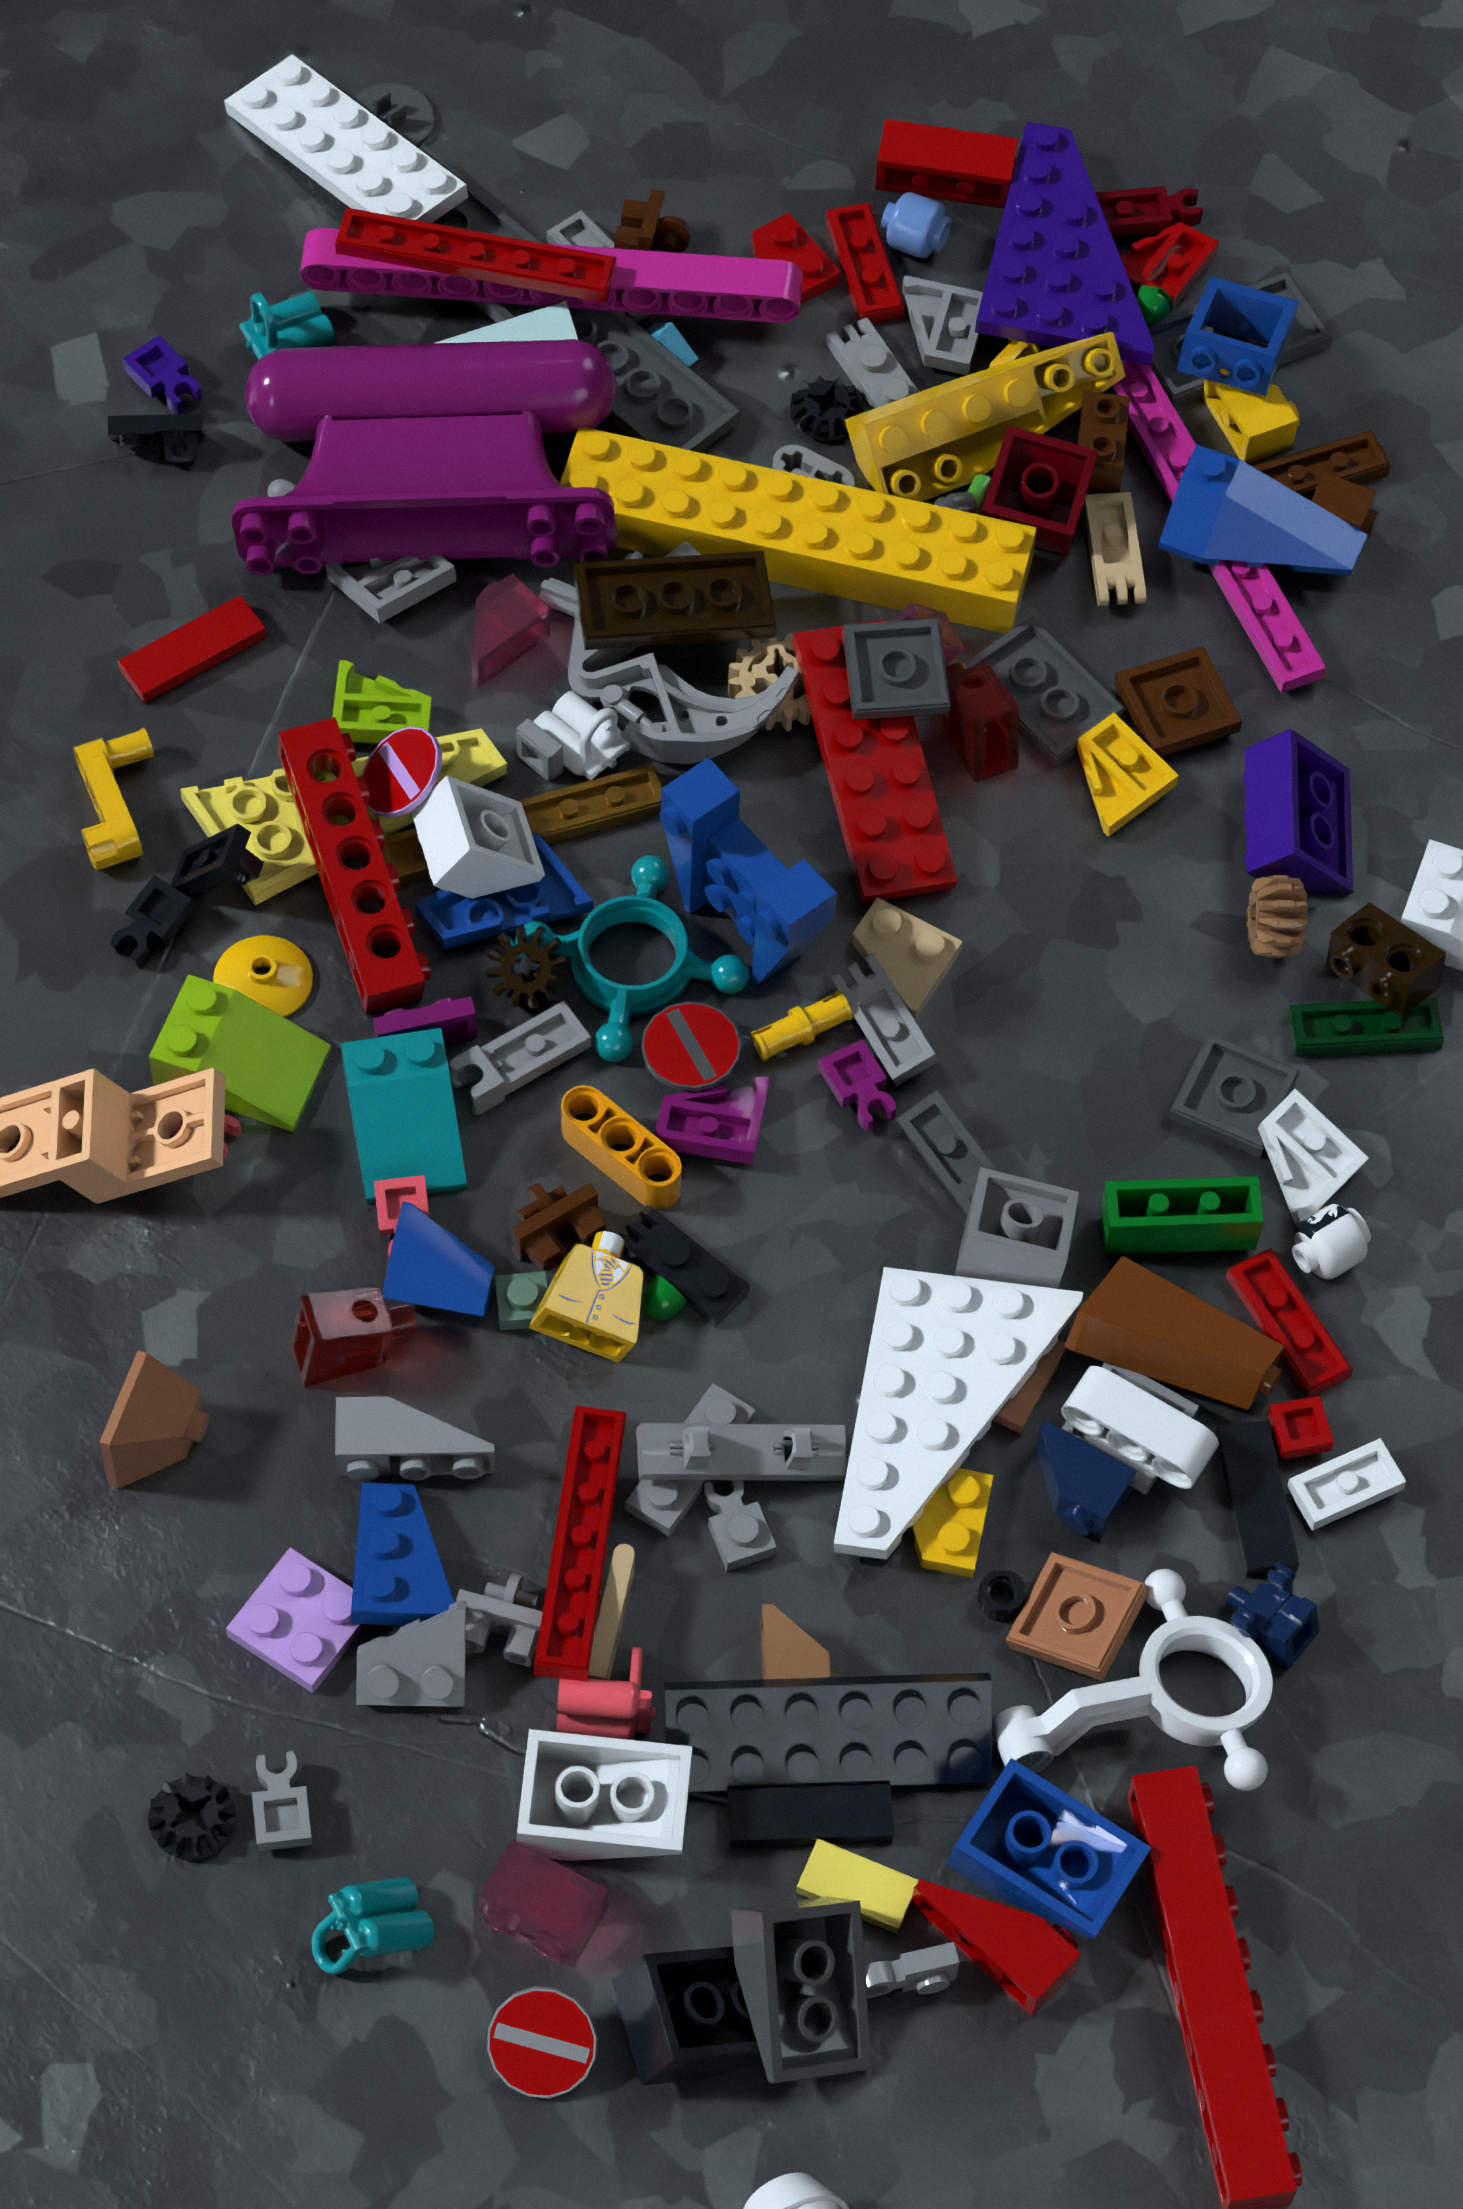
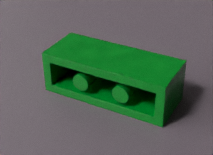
(1181, 1215)

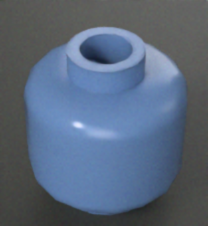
(916, 225)

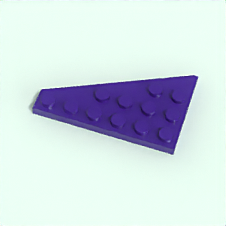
(1055, 258)

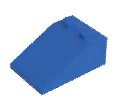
(1047, 1852)

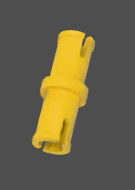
(801, 1025)

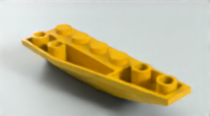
(957, 428)

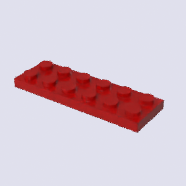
(875, 781)

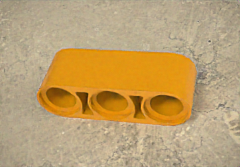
(615, 1126)

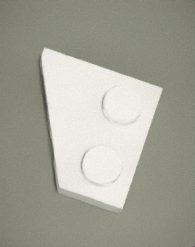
(1307, 1154)

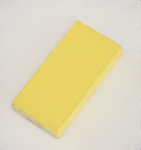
(842, 1874)

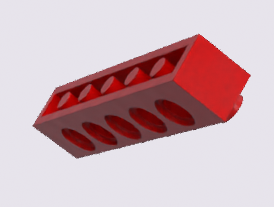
(378, 980)

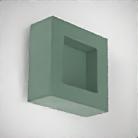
(519, 1298)

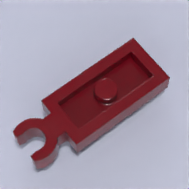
(1148, 210)

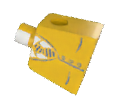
(593, 1299)

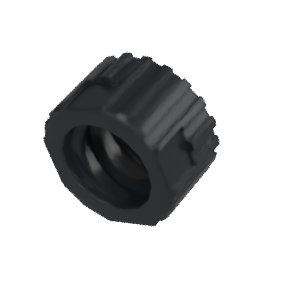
(1007, 1580)

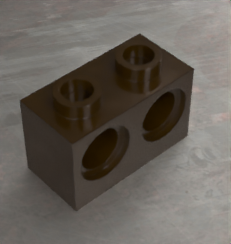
(1385, 959)

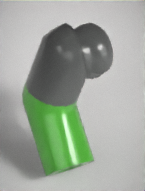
(969, 501)

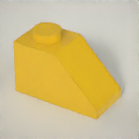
(1252, 422)

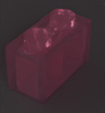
(542, 1903)

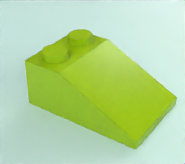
(264, 1056)

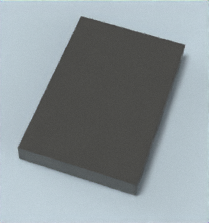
(1052, 688)

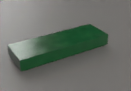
(1363, 1028)

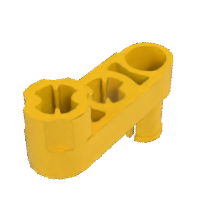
(116, 835)

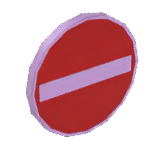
(402, 771)

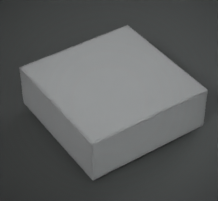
(539, 750)

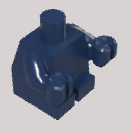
(1275, 1617)

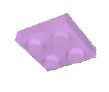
(298, 1620)

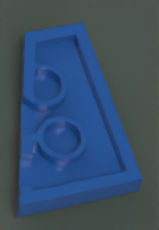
(463, 920)
(396, 1560)

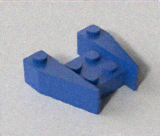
(734, 871)

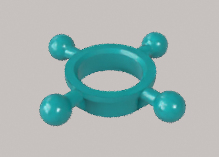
(614, 1040)

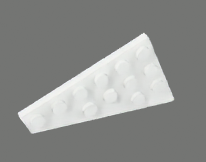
(933, 1381)

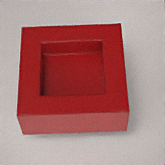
(1300, 1427)

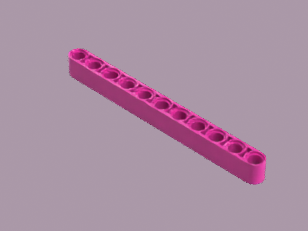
(641, 284)

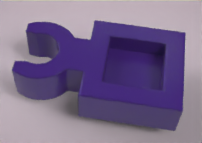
(161, 369)

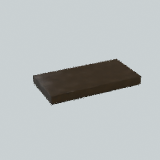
(674, 600)

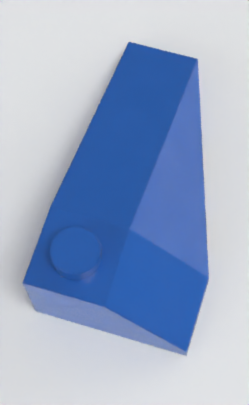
(1246, 516)

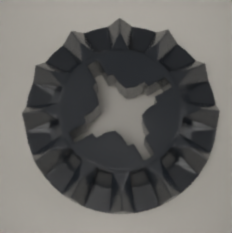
(806, 408)
(186, 1839)

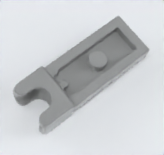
(519, 1056)

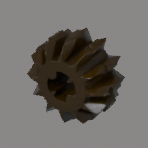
(536, 952)

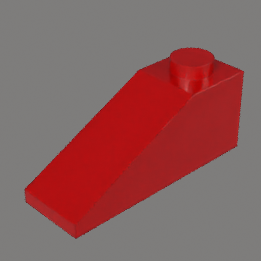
(1005, 1943)

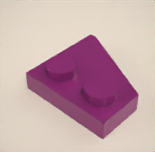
(715, 1121)

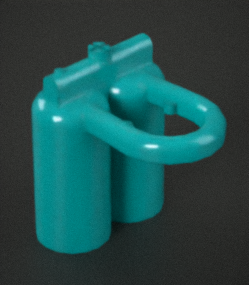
(286, 325)
(376, 1920)

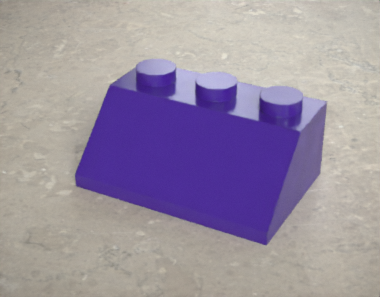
(1298, 814)

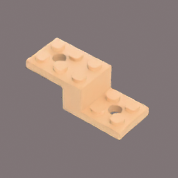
(108, 1138)

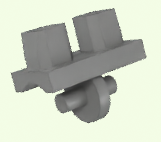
(507, 1613)

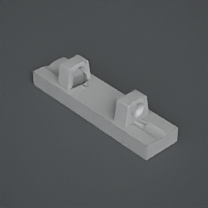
(740, 1452)

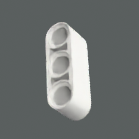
(1140, 1427)

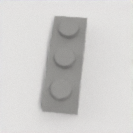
(666, 1502)

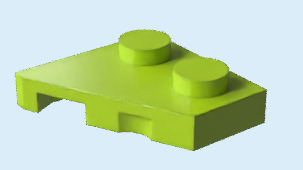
(378, 707)

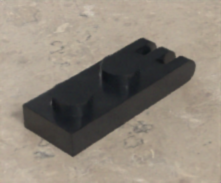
(668, 1252)

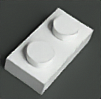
(1346, 1484)

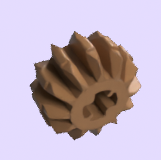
(1277, 916)

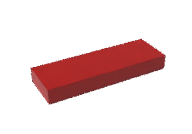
(864, 263)
(192, 649)
(1289, 1320)

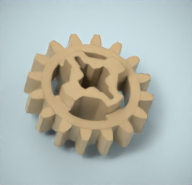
(761, 668)

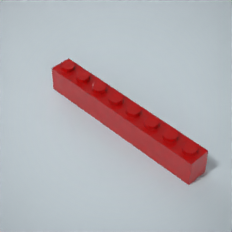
(1212, 1991)

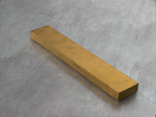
(555, 815)

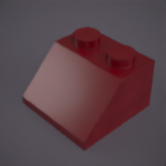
(1040, 486)

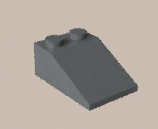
(804, 1985)

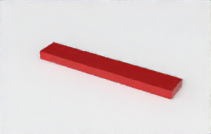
(476, 255)
(580, 1544)

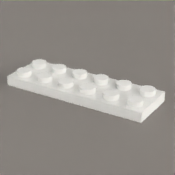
(343, 145)

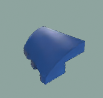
(435, 1267)

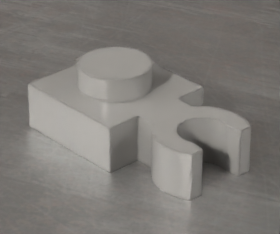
(738, 1529)
(281, 1811)
(922, 1969)

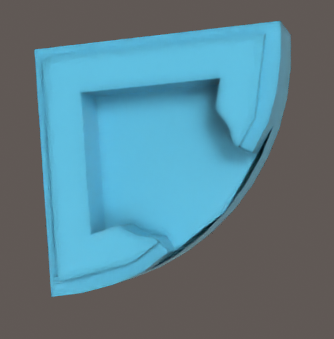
(673, 341)

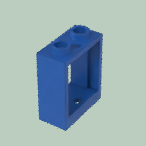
(1246, 314)

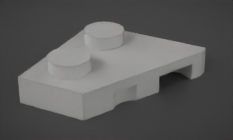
(943, 322)

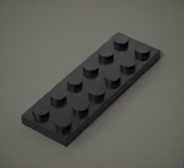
(833, 1730)

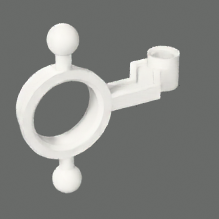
(1037, 1739)

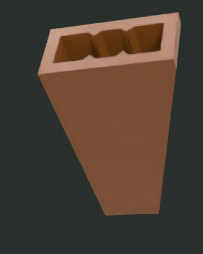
(1174, 1337)

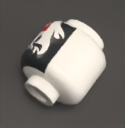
(1331, 1241)

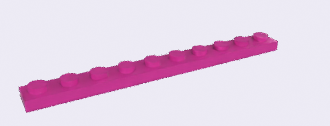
(1250, 591)

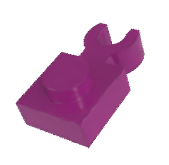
(858, 1078)

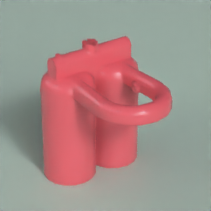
(606, 1706)

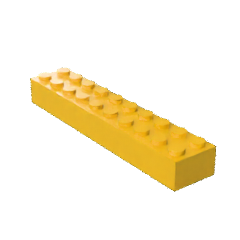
(810, 529)

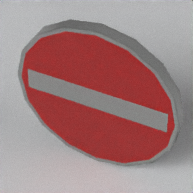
(542, 2042)

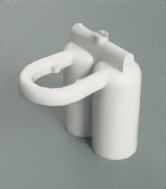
(587, 735)

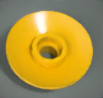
(282, 988)

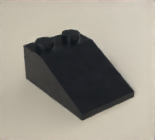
(685, 2015)

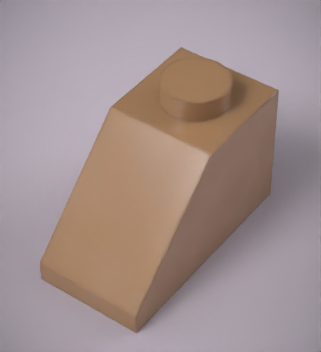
(789, 1650)

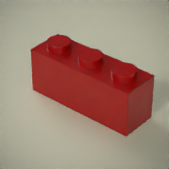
(945, 163)

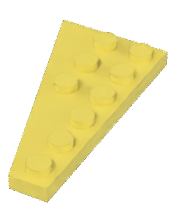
(275, 827)

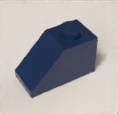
(1082, 1481)

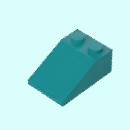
(404, 1110)

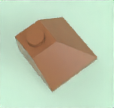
(151, 1422)

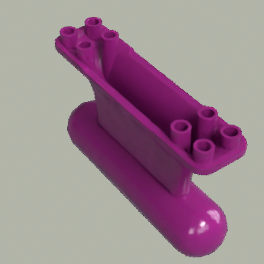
(427, 453)

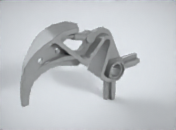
(600, 679)

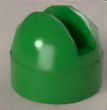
(1154, 303)
(661, 1299)

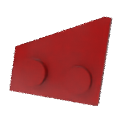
(1170, 260)

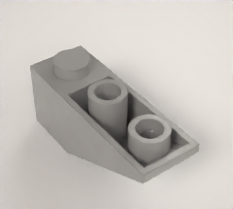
(392, 1438)

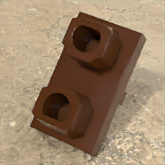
(646, 231)
(552, 1218)

